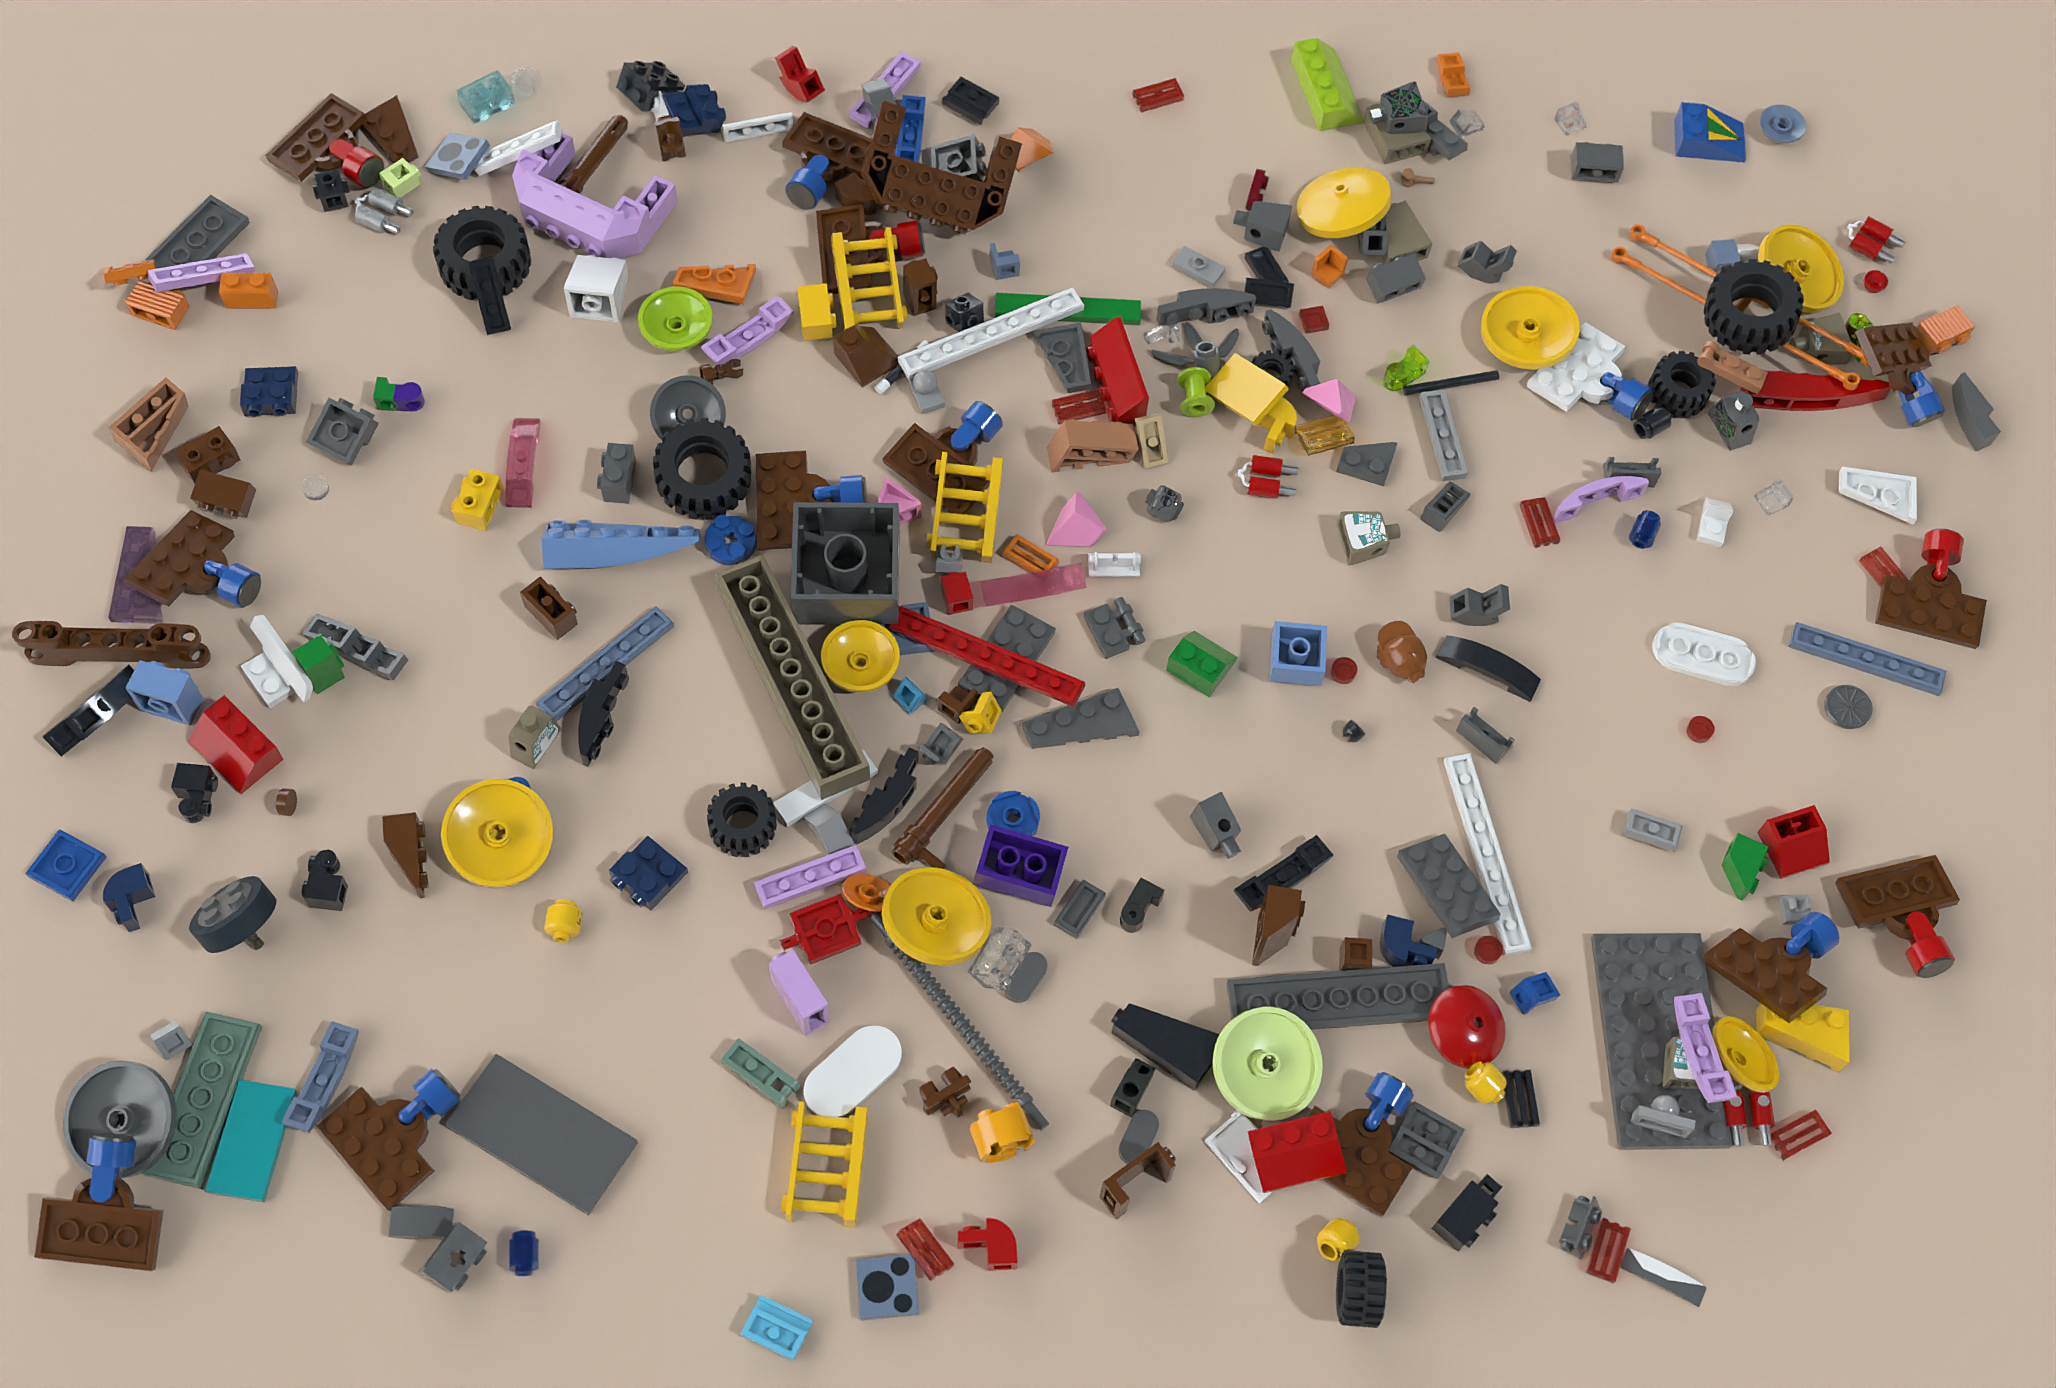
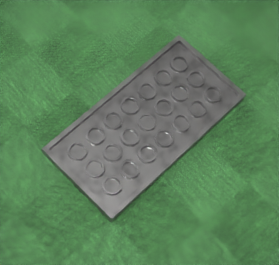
(1636, 1000)

